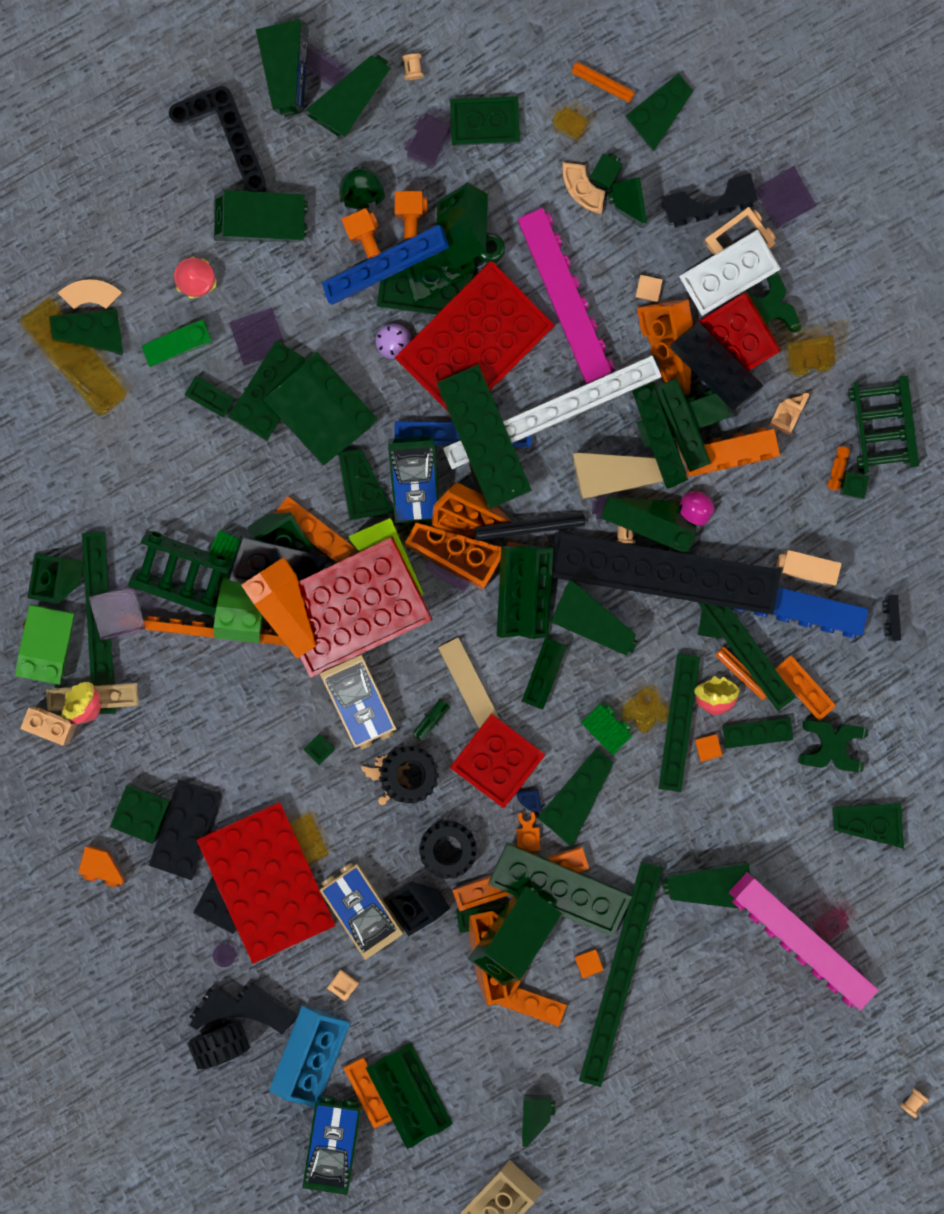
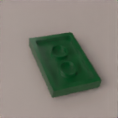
(484, 121)

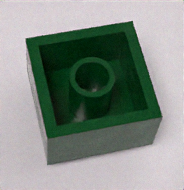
(140, 813)

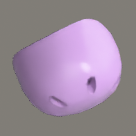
(391, 340)

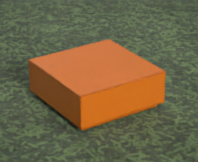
(708, 747)
(589, 963)

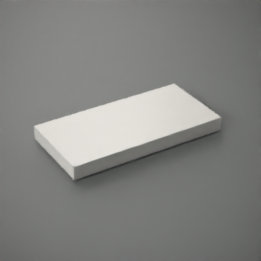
(730, 272)

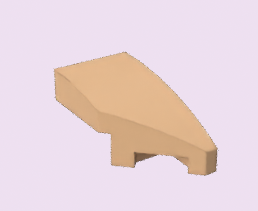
(788, 413)

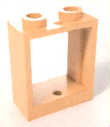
(754, 217)
(809, 567)
(48, 725)

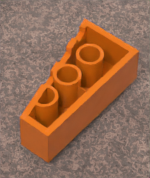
(739, 451)
(461, 556)

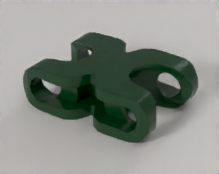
(771, 306)
(833, 746)

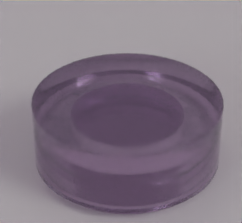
(224, 955)

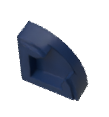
(530, 799)

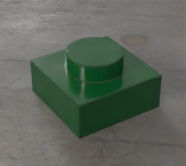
(319, 749)

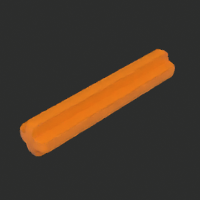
(602, 82)
(740, 671)

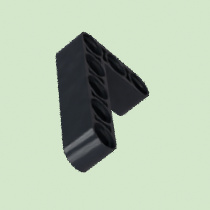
(231, 131)

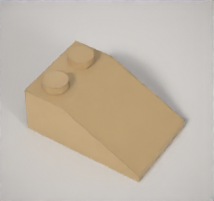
(506, 1193)

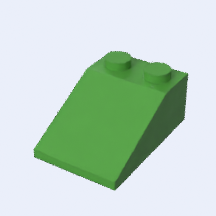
(236, 614)
(45, 644)

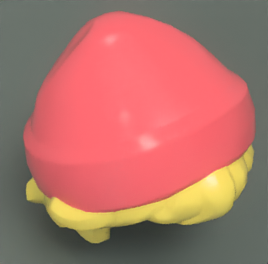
(194, 277)
(717, 695)
(82, 704)

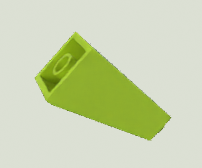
(379, 533)

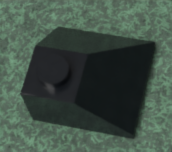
(416, 906)

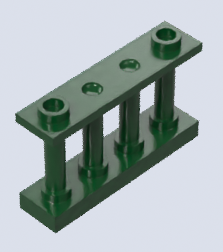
(905, 433)
(174, 592)

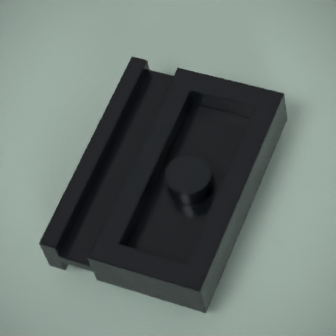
(892, 628)

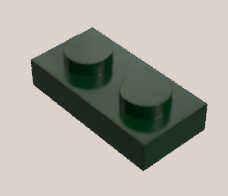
(209, 397)

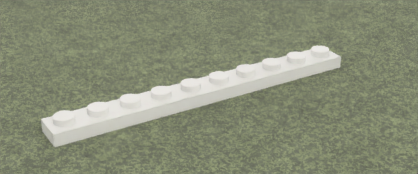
(569, 405)

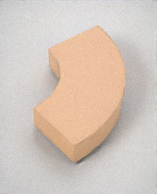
(581, 189)
(90, 292)

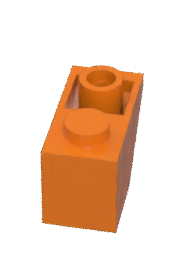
(100, 865)

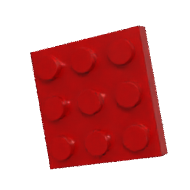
(742, 332)
(497, 760)

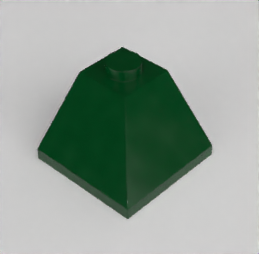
(629, 201)
(280, 529)
(54, 578)
(536, 1116)

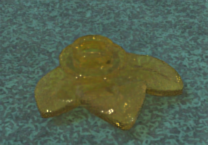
(644, 714)

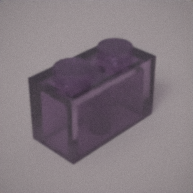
(428, 140)

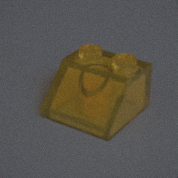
(810, 355)

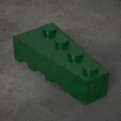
(705, 411)

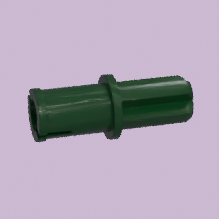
(431, 719)

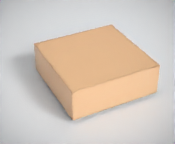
(648, 288)
(343, 985)

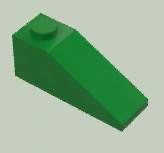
(177, 343)

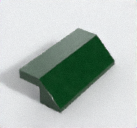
(524, 591)
(409, 1095)

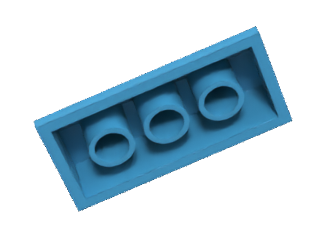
(309, 1056)

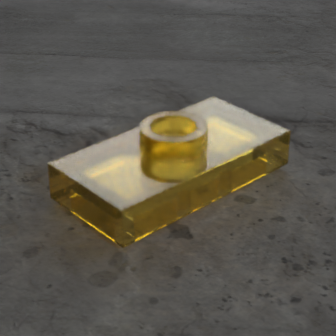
(309, 838)

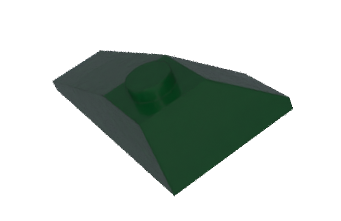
(652, 519)

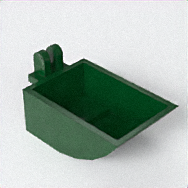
(464, 223)

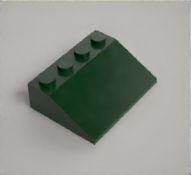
(319, 408)

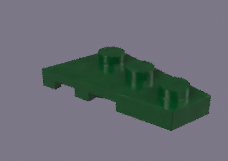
(659, 110)
(872, 822)

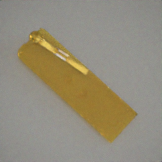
(74, 362)

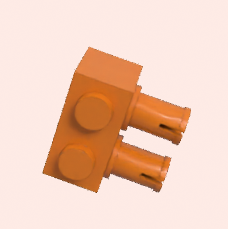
(410, 209)
(361, 229)

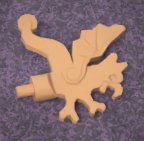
(374, 774)

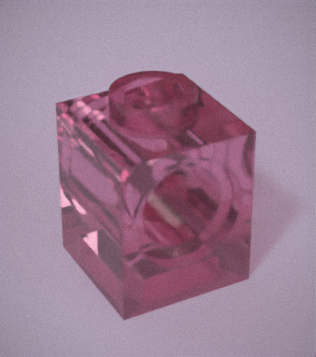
(821, 923)

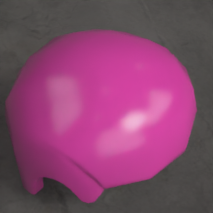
(696, 507)

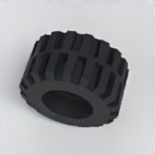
(427, 781)
(442, 869)
(219, 1045)

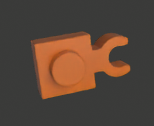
(528, 837)

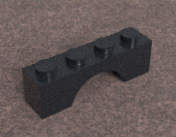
(681, 208)

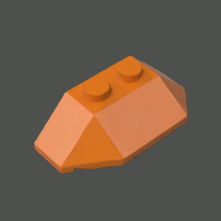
(463, 510)
(491, 989)

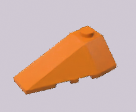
(662, 326)
(280, 602)

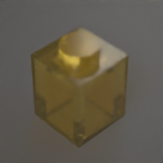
(569, 123)

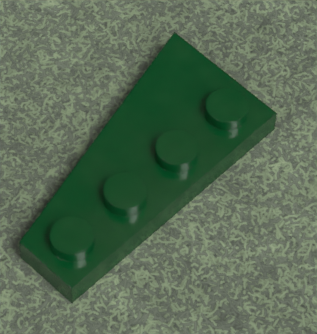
(573, 802)

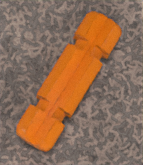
(838, 468)

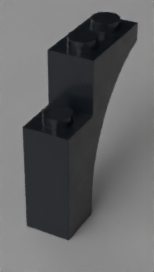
(254, 1004)

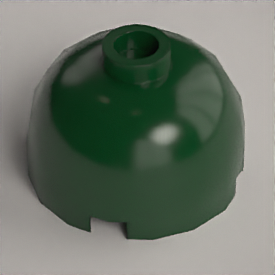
(361, 187)

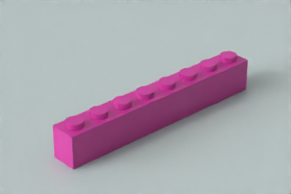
(564, 295)
(802, 940)

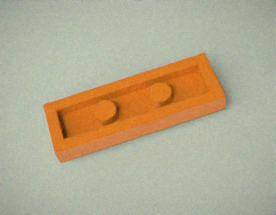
(805, 688)
(536, 1006)
(367, 1092)

